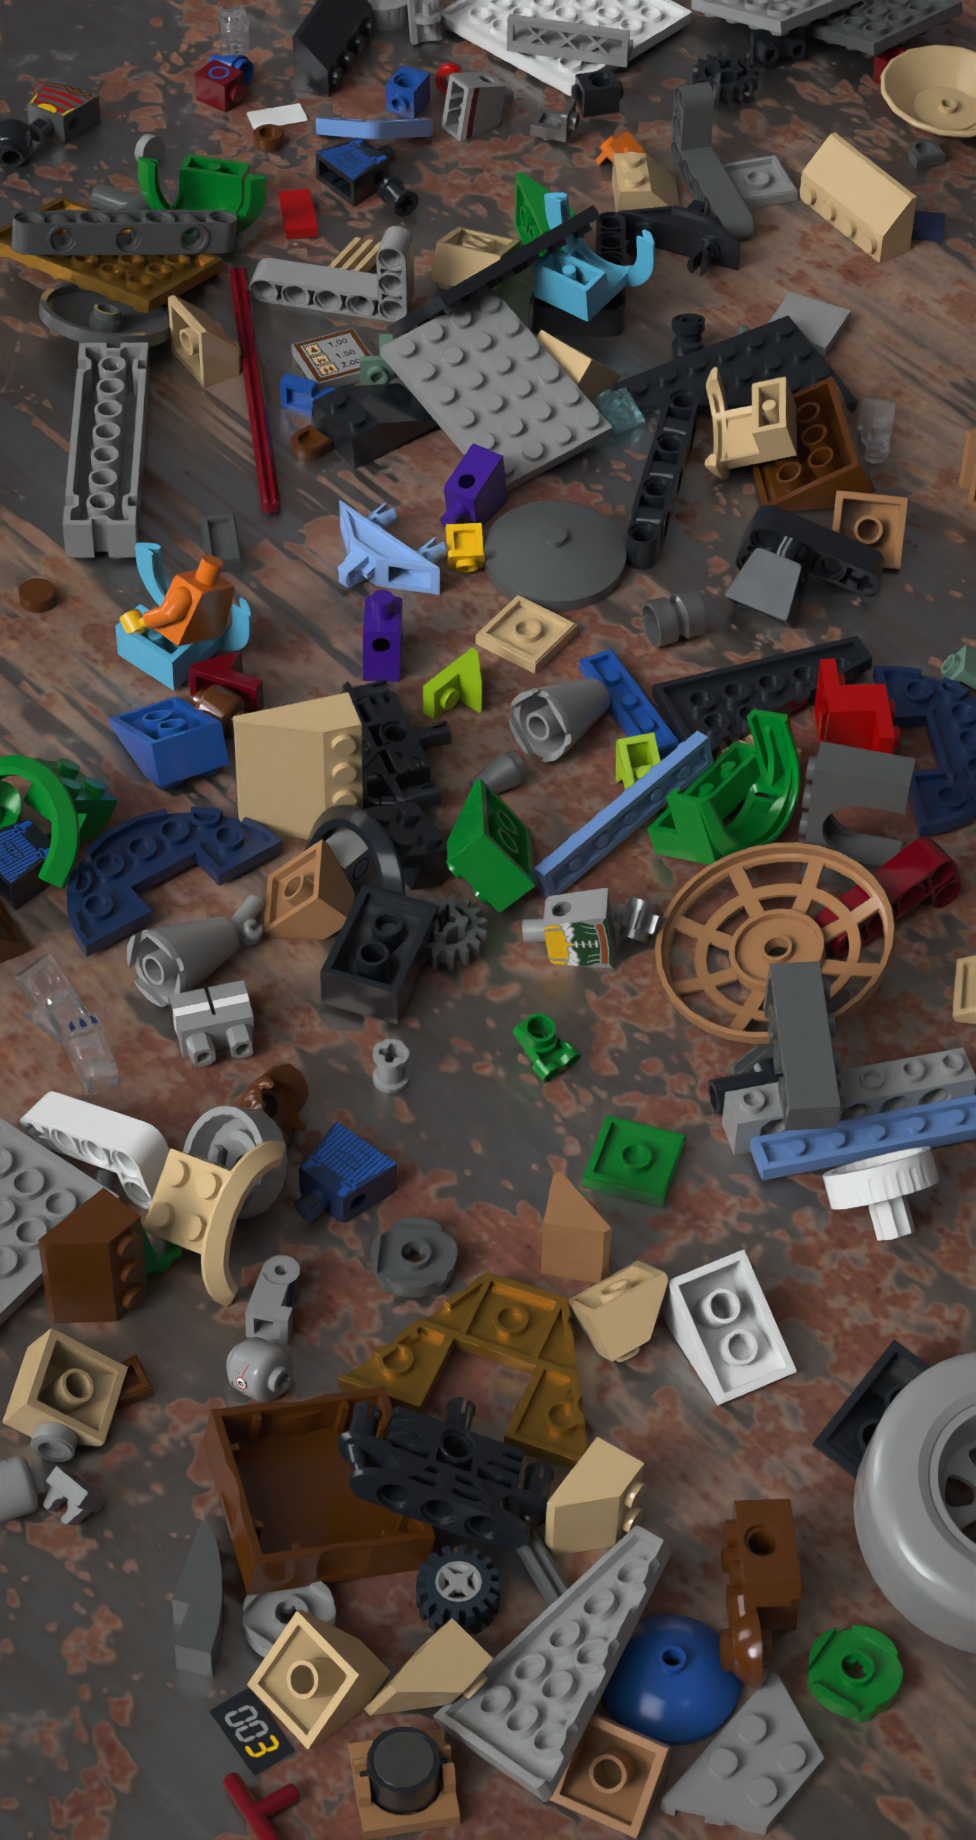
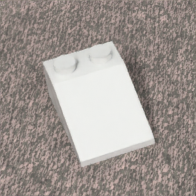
(726, 1327)

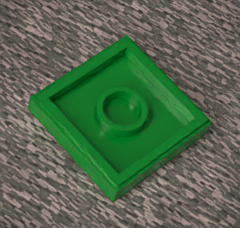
(634, 1161)

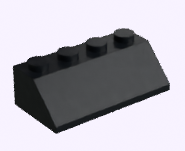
(329, 43)

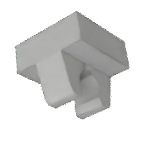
(79, 1493)

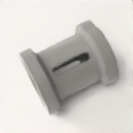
(391, 1070)

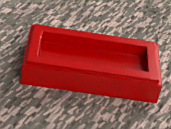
(297, 214)

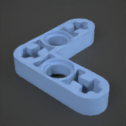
(374, 128)

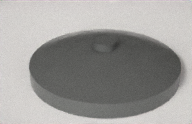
(94, 319)
(555, 555)

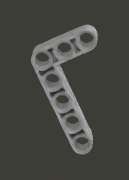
(339, 289)

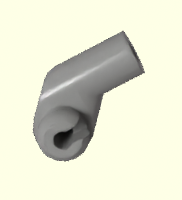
(245, 920)

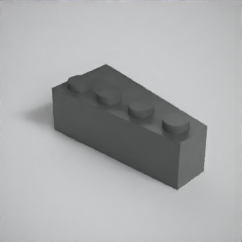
(803, 1046)

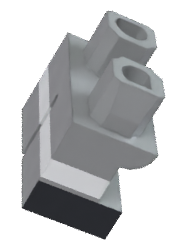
(213, 1025)

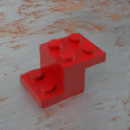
(854, 714)

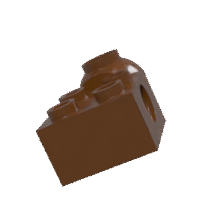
(763, 1585)

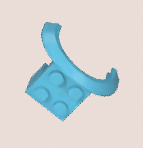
(579, 277)
(155, 652)

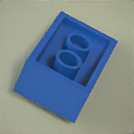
(172, 741)

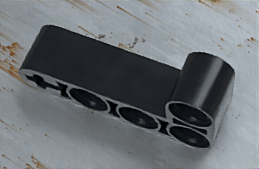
(822, 549)

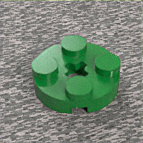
(848, 1696)

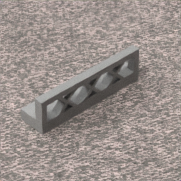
(569, 40)

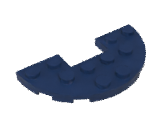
(945, 795)
(146, 851)

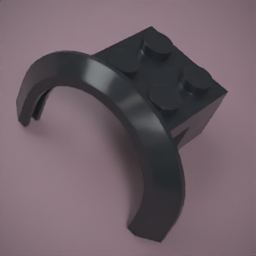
(400, 839)

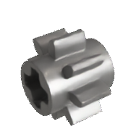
(638, 919)

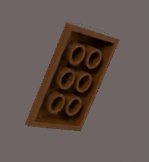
(826, 456)

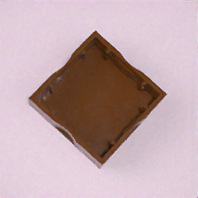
(292, 1496)

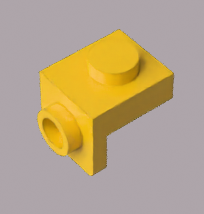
(465, 547)

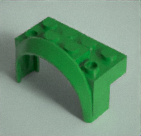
(693, 821)

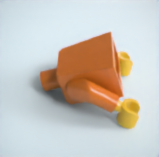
(192, 609)

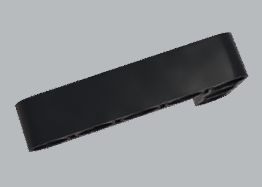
(610, 320)

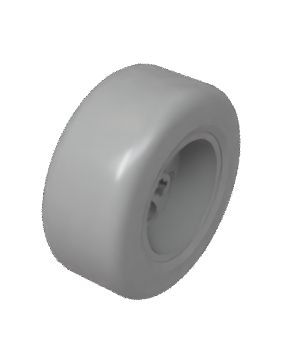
(900, 1507)

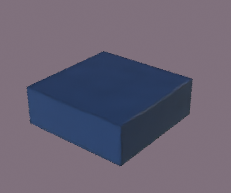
(928, 226)

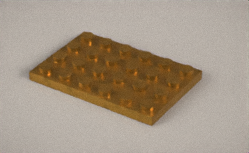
(129, 279)

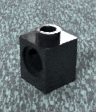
(598, 93)

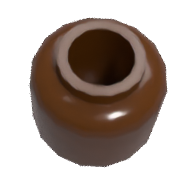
(220, 704)

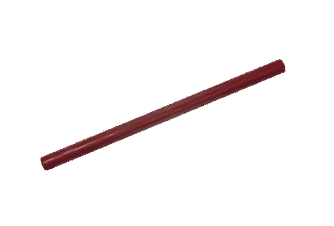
(255, 391)

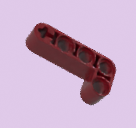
(907, 879)

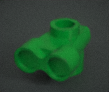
(544, 1047)

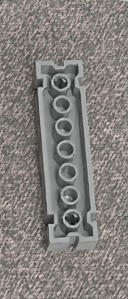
(107, 450)

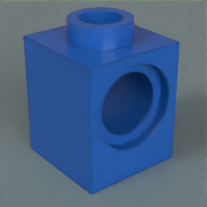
(407, 91)

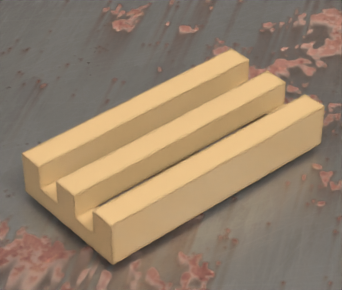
(351, 256)

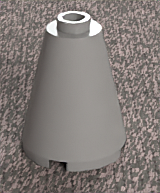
(557, 716)
(180, 956)

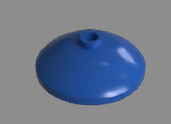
(668, 1701)

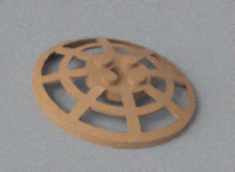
(769, 930)

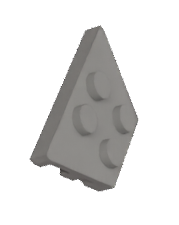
(751, 1765)

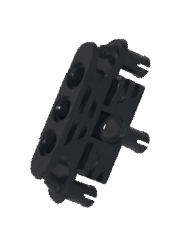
(392, 750)
(445, 1474)

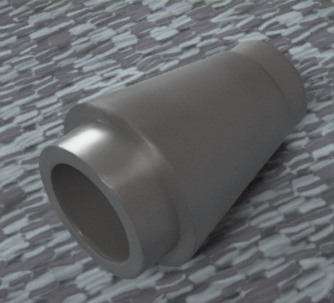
(502, 772)

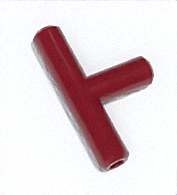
(258, 1812)

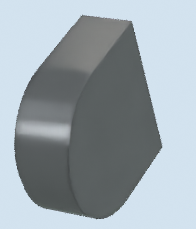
(925, 154)

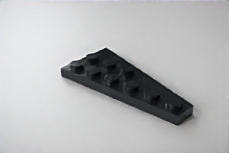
(781, 683)

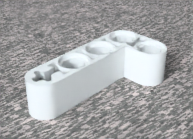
(101, 1139)

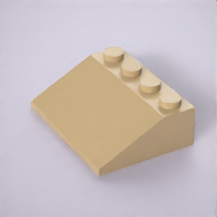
(298, 763)

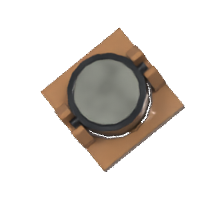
(403, 1775)

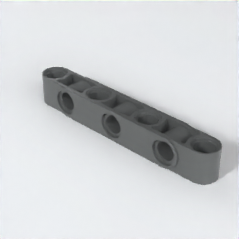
(99, 230)

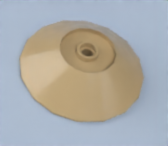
(933, 89)

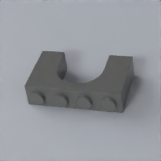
(848, 778)

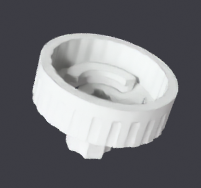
(883, 1186)

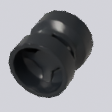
(688, 333)

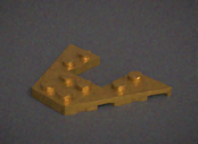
(507, 1326)

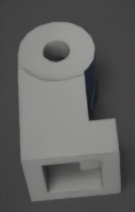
(269, 1306)

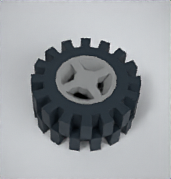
(458, 1574)

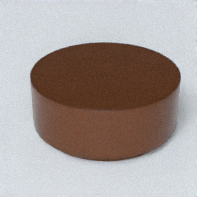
(268, 138)
(37, 595)

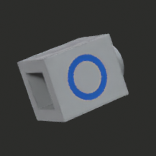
(352, 855)

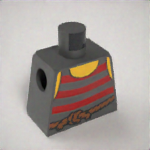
(62, 111)

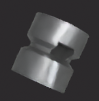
(672, 618)

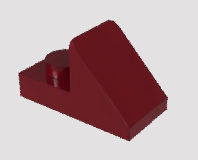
(228, 672)

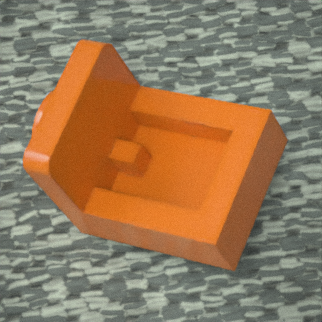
(622, 144)

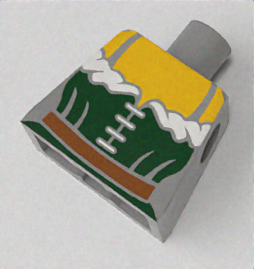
(576, 929)

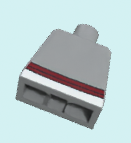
(474, 104)

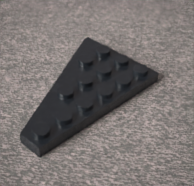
(496, 272)

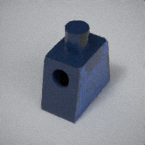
(343, 1177)

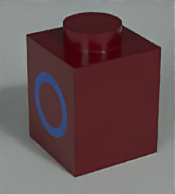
(219, 85)

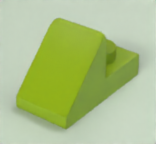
(456, 682)
(635, 758)

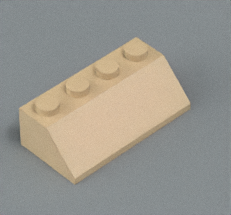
(859, 199)

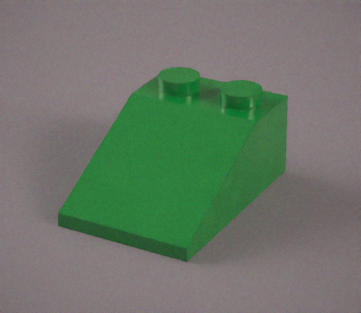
(530, 212)
(491, 849)

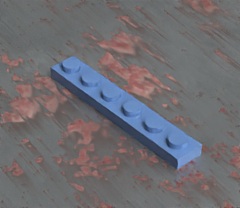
(623, 815)
(864, 1137)

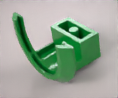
(208, 185)
(69, 800)

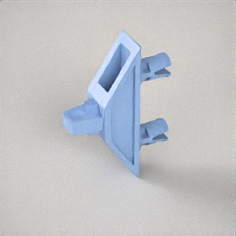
(382, 557)

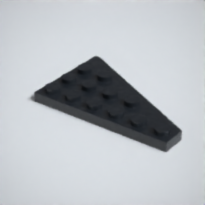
(745, 359)

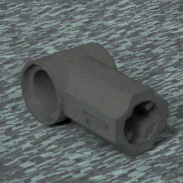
(109, 198)

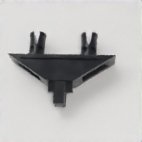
(684, 233)

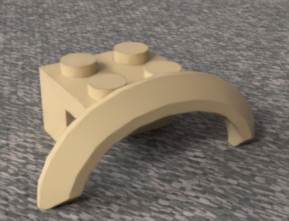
(751, 432)
(200, 1205)

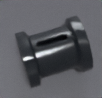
(401, 199)

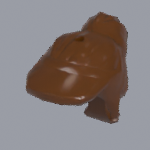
(280, 1095)

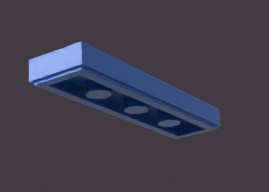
(627, 700)

